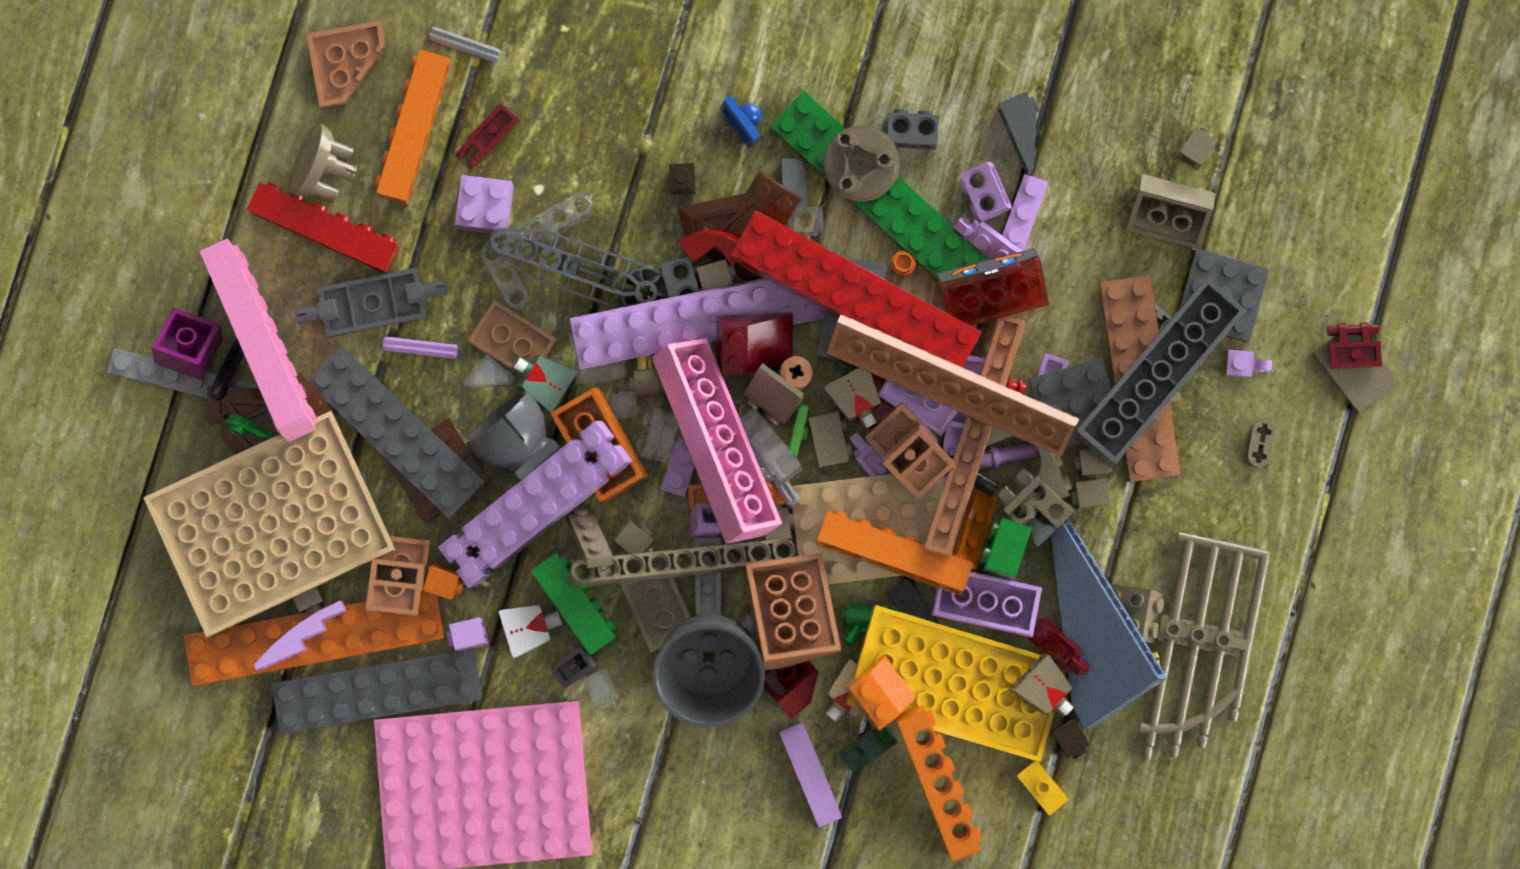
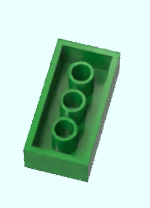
(574, 604)

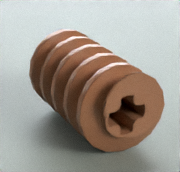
(795, 364)

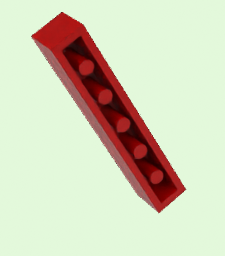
(324, 228)

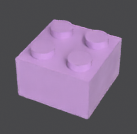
(483, 204)

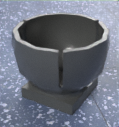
(513, 437)

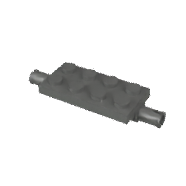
(372, 302)

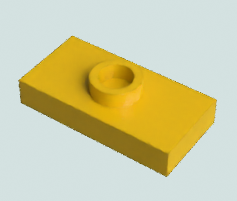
(1042, 787)

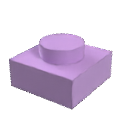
(1051, 363)

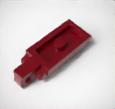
(1058, 647)

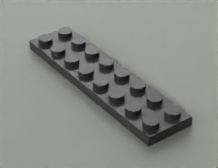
(396, 432)
(377, 691)

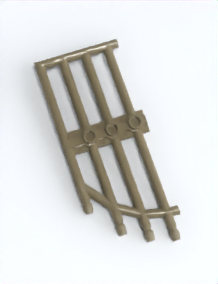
(1206, 637)

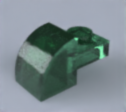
(867, 748)

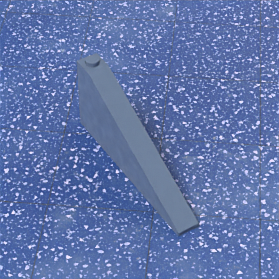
(1101, 627)

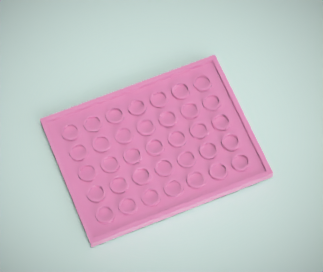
(483, 787)

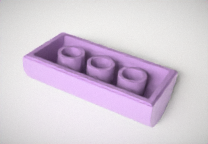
(991, 604)

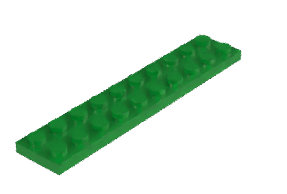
(898, 213)

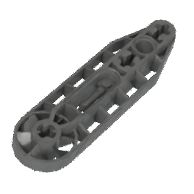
(567, 264)

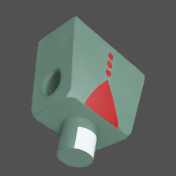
(543, 380)

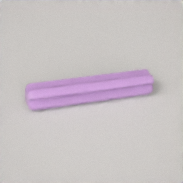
(420, 347)

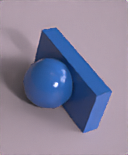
(743, 119)

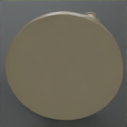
(319, 157)
(861, 163)

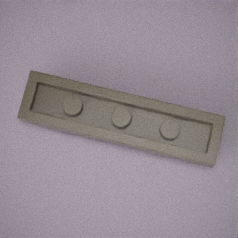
(589, 537)

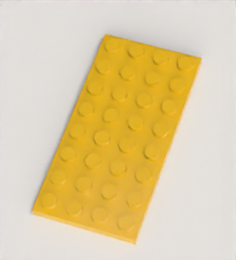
(959, 680)

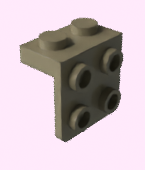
(1143, 608)

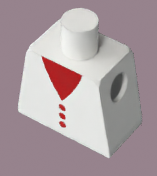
(528, 628)

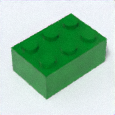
(1005, 549)

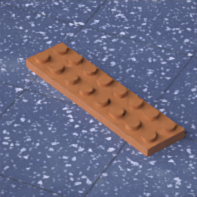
(1130, 329)

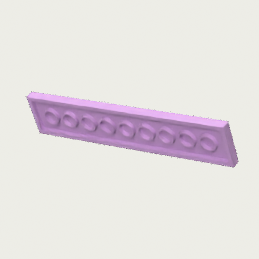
(653, 325)

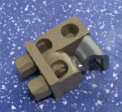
(1033, 498)

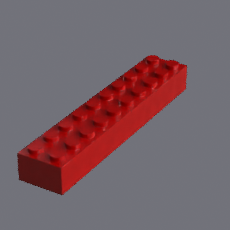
(850, 290)

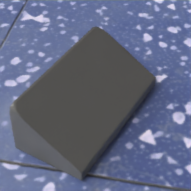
(795, 178)

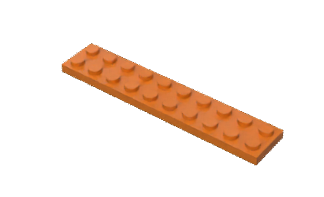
(350, 634)

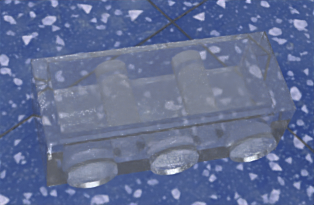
(772, 454)

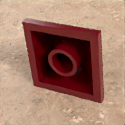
(792, 686)

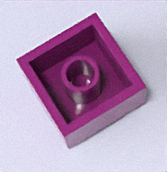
(187, 343)

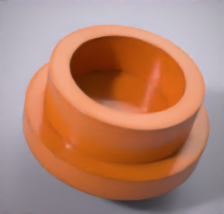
(902, 263)

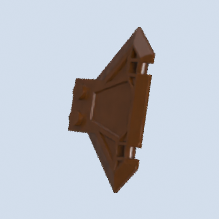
(735, 212)
(252, 406)

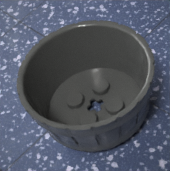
(708, 690)

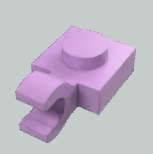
(1242, 364)

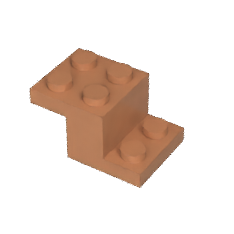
(910, 450)
(399, 577)

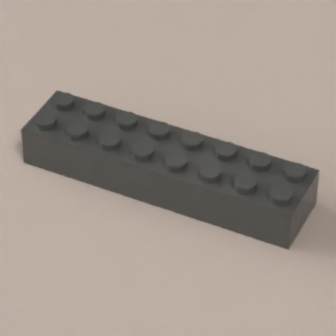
(1159, 372)

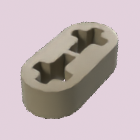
(1254, 443)

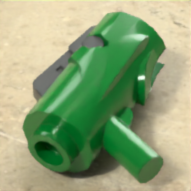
(858, 617)

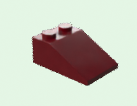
(752, 340)

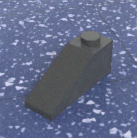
(1020, 123)

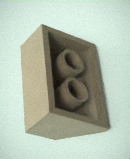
(1170, 211)

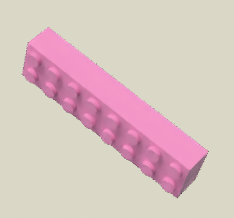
(259, 340)
(716, 440)

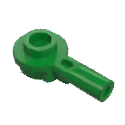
(238, 424)

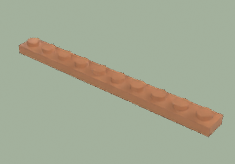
(972, 443)

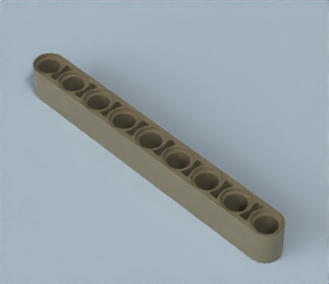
(670, 567)

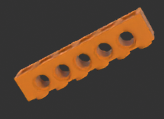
(957, 844)

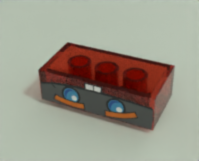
(994, 288)

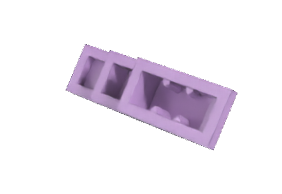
(293, 641)

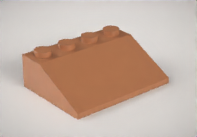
(791, 610)

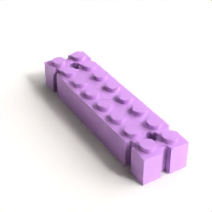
(535, 504)

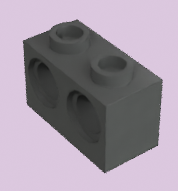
(912, 137)
(675, 286)

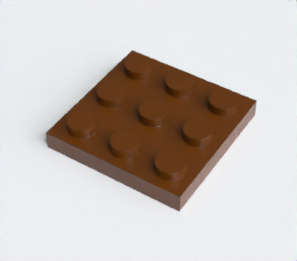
(449, 435)

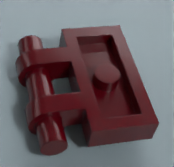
(1354, 354)

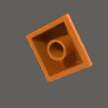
(880, 693)

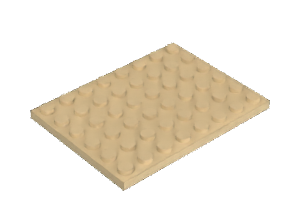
(268, 525)

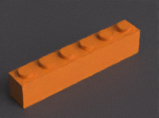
(413, 127)
(893, 552)

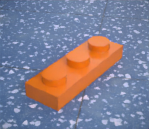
(975, 526)

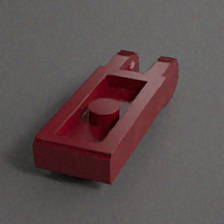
(488, 134)

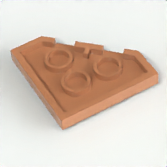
(343, 59)

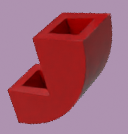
(703, 241)

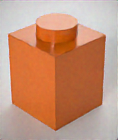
(443, 581)

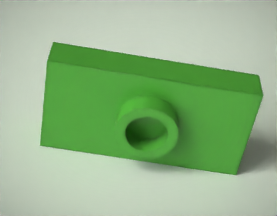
(800, 430)

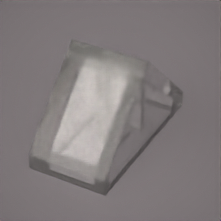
(488, 374)

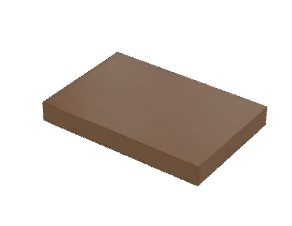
(508, 335)

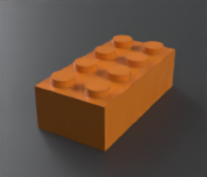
(580, 414)

